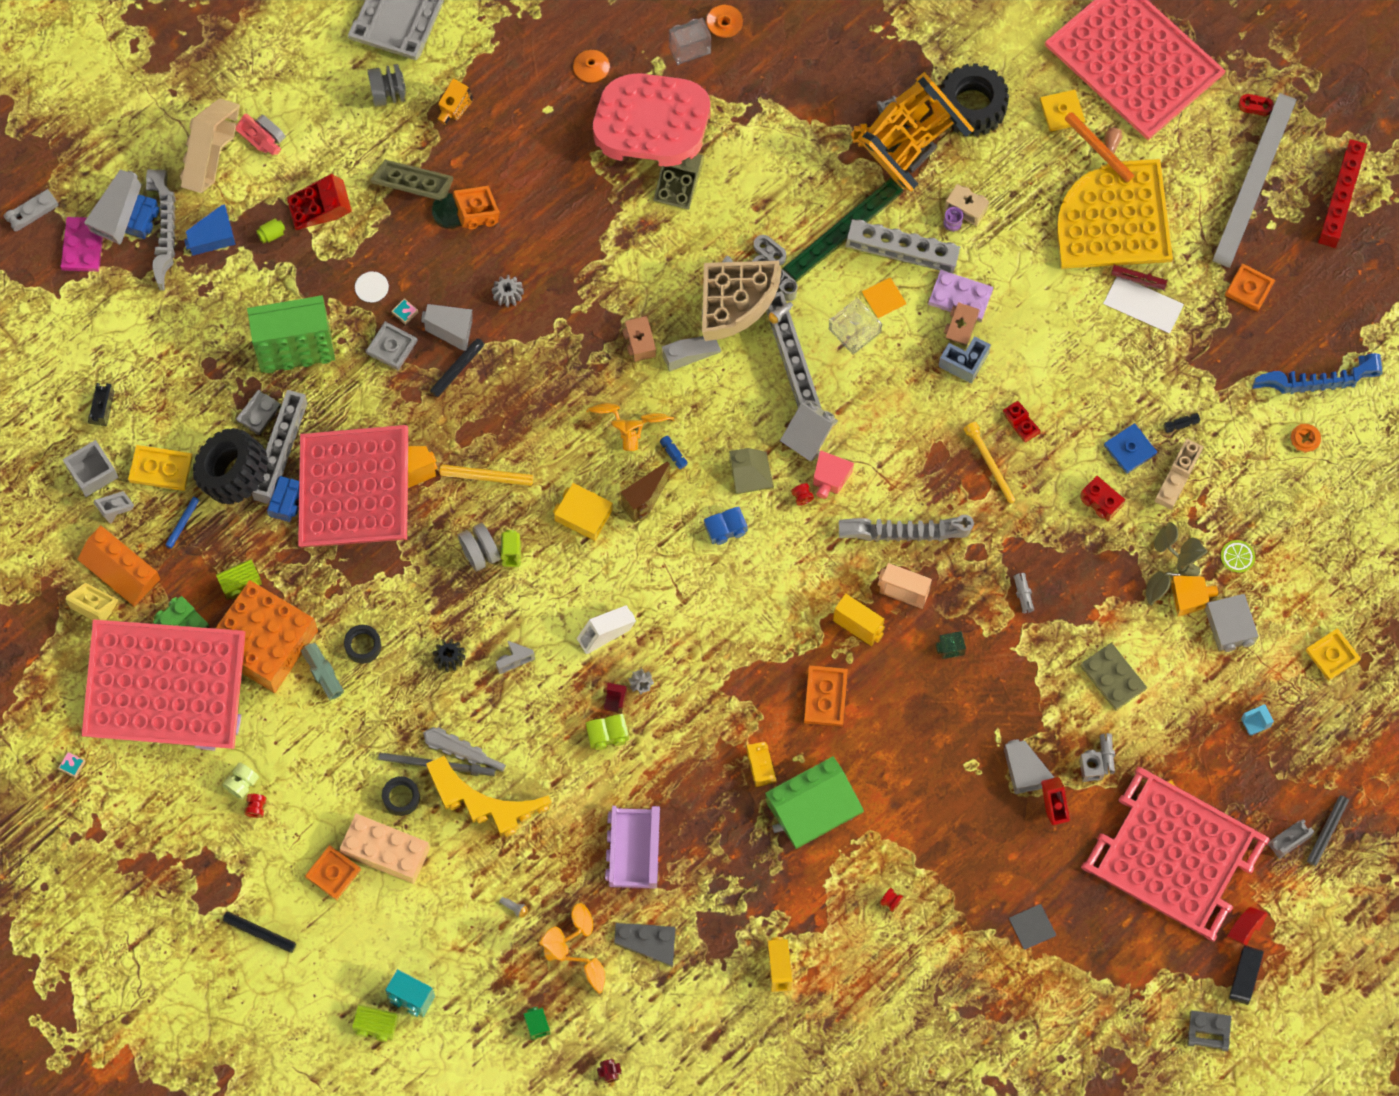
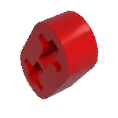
(1256, 104)

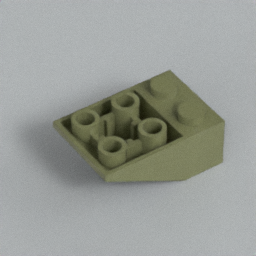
(678, 182)

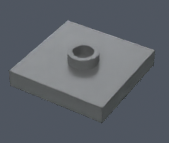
(391, 346)

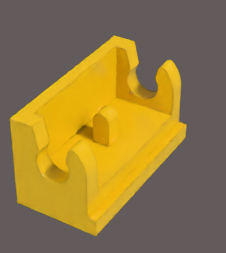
(760, 764)

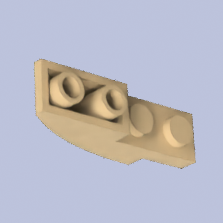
(1179, 474)

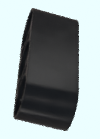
(1246, 975)

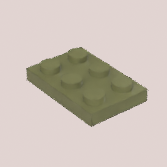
(1113, 676)

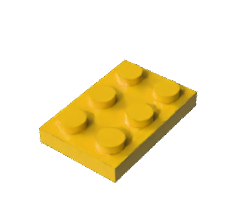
(160, 467)

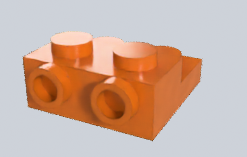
(476, 207)

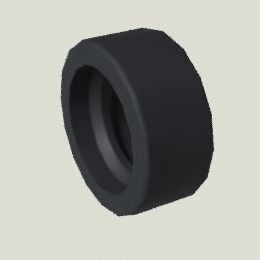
(362, 658)
(400, 811)

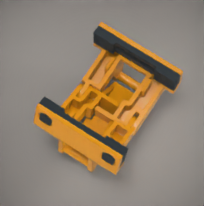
(911, 107)

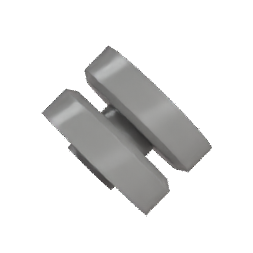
(479, 547)

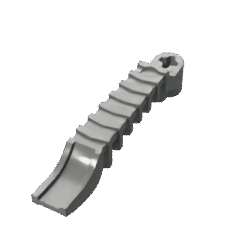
(157, 181)
(946, 529)

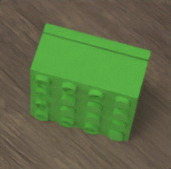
(291, 334)

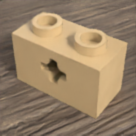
(976, 203)

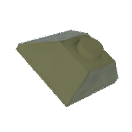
(750, 470)

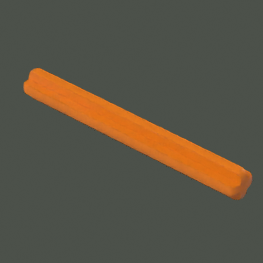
(1099, 146)

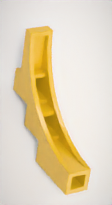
(479, 806)

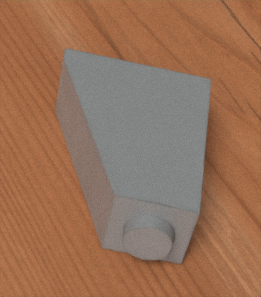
(449, 324)
(1025, 767)

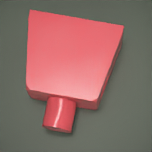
(831, 474)

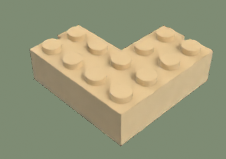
(204, 144)

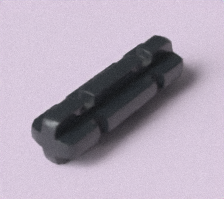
(1181, 422)

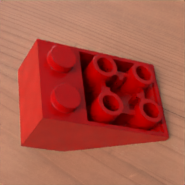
(319, 202)

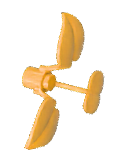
(626, 427)
(556, 948)

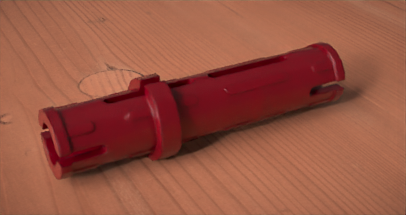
(1158, 283)

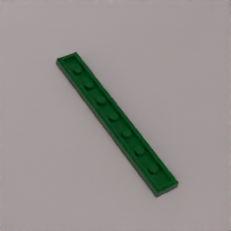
(839, 232)

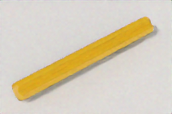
(486, 475)

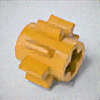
(857, 131)

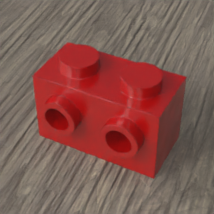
(1102, 498)

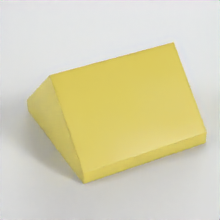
(91, 602)

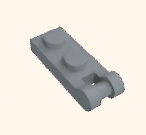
(31, 210)

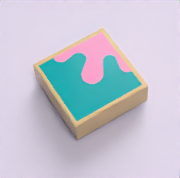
(404, 311)
(71, 764)

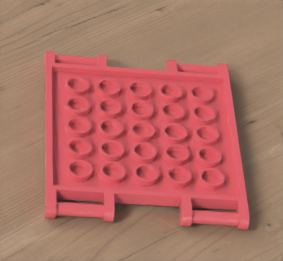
(1175, 853)

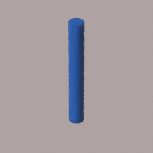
(182, 522)

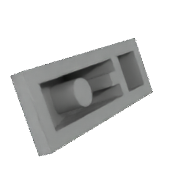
(688, 351)

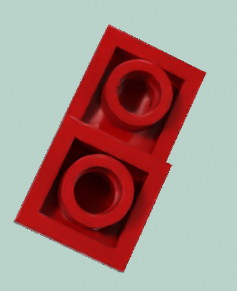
(1021, 422)
(1245, 926)

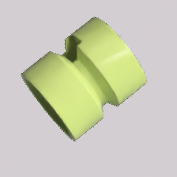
(240, 781)

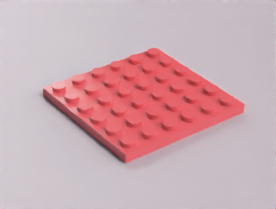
(353, 486)

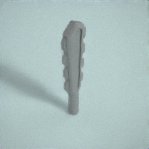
(450, 744)

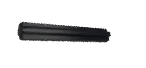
(457, 367)
(259, 932)

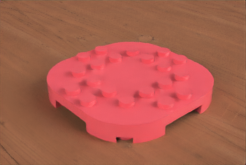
(651, 118)

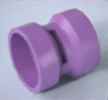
(953, 219)

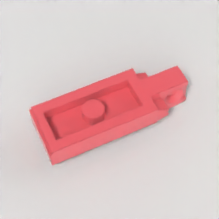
(257, 135)

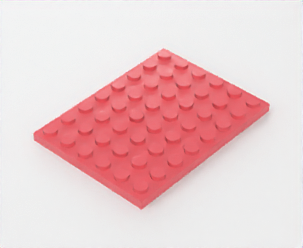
(1135, 61)
(163, 684)

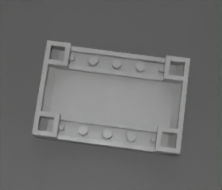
(396, 25)

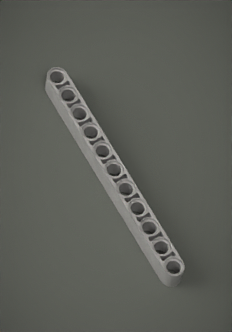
(1254, 180)

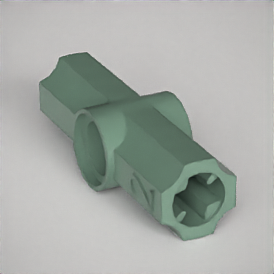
(322, 671)

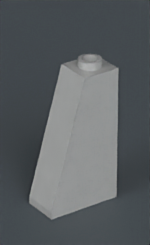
(115, 207)

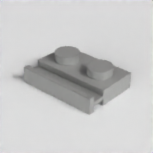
(258, 412)

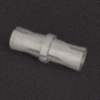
(1023, 592)
(1107, 753)

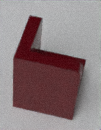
(615, 698)

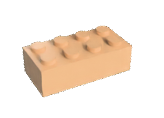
(384, 848)

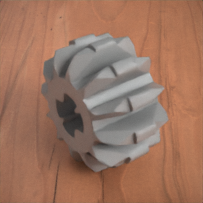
(506, 285)

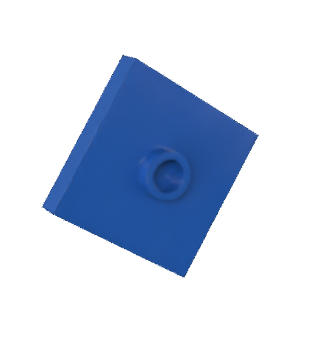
(1130, 448)

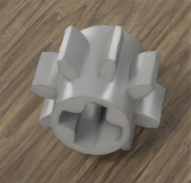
(641, 681)

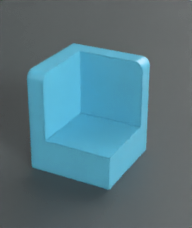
(1257, 720)

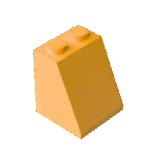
(420, 465)

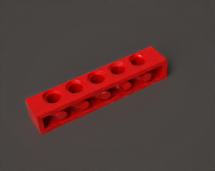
(1342, 193)

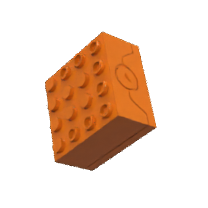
(272, 635)

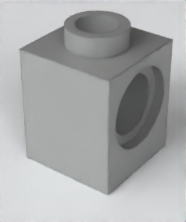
(1091, 774)

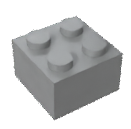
(90, 468)

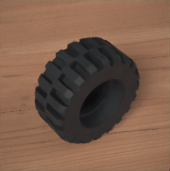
(980, 80)
(242, 477)

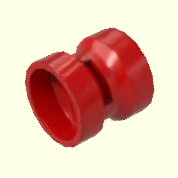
(255, 805)

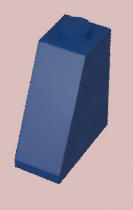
(210, 233)

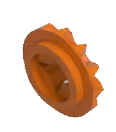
(1303, 430)

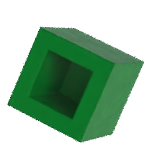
(536, 1023)

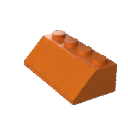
(118, 566)

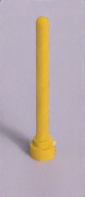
(972, 431)

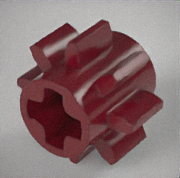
(609, 1071)

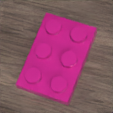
(80, 247)

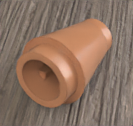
(1112, 138)

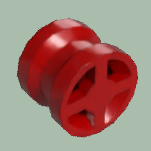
(802, 494)
(891, 900)

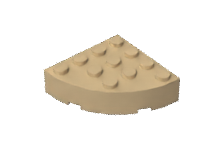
(736, 295)

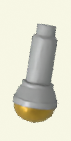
(775, 316)
(519, 909)

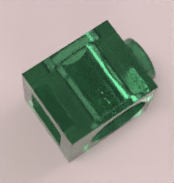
(951, 645)

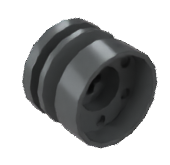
(386, 85)

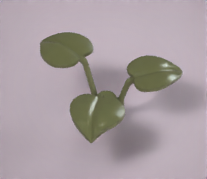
(1190, 552)

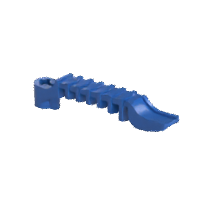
(1369, 366)

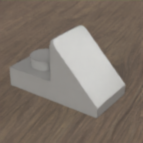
(113, 505)
(520, 656)

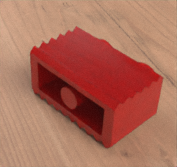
(1055, 801)

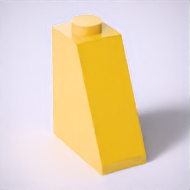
(779, 964)

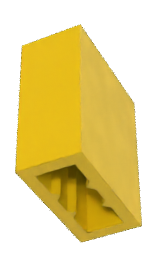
(583, 511)
(859, 620)

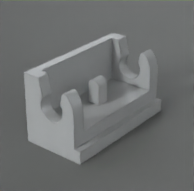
(1290, 838)

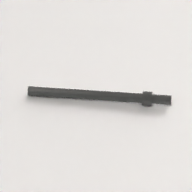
(474, 769)

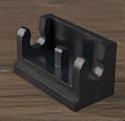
(101, 405)

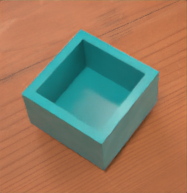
(410, 994)

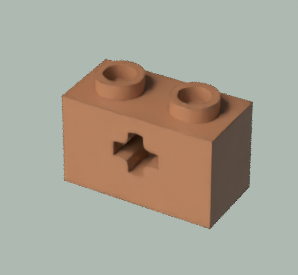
(969, 315)
(640, 329)

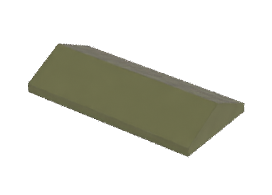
(413, 180)

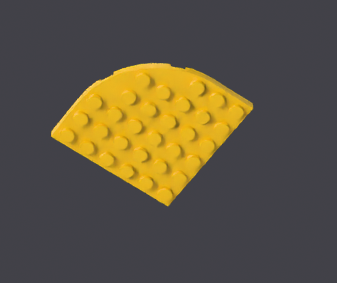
(1115, 220)

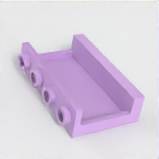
(633, 847)

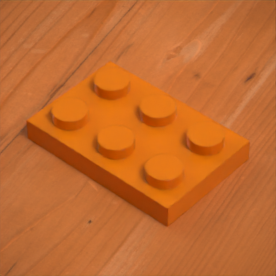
(826, 696)

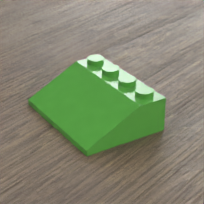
(814, 802)

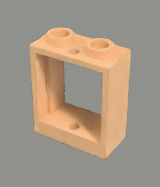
(904, 585)

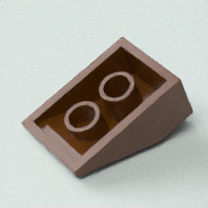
(642, 495)

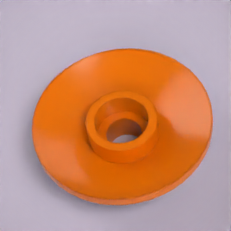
(724, 14)
(591, 73)

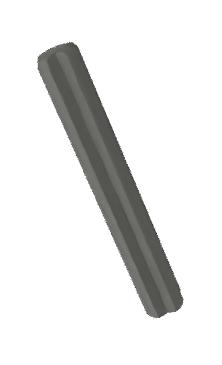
(1327, 830)

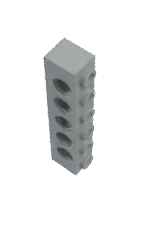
(907, 254)
(281, 443)

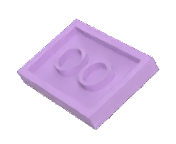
(953, 289)

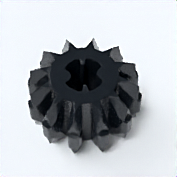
(454, 650)

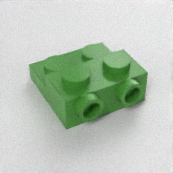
(180, 614)

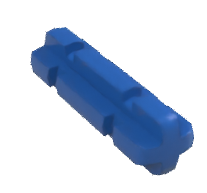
(673, 452)

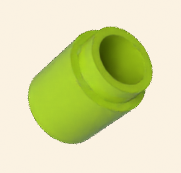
(270, 231)

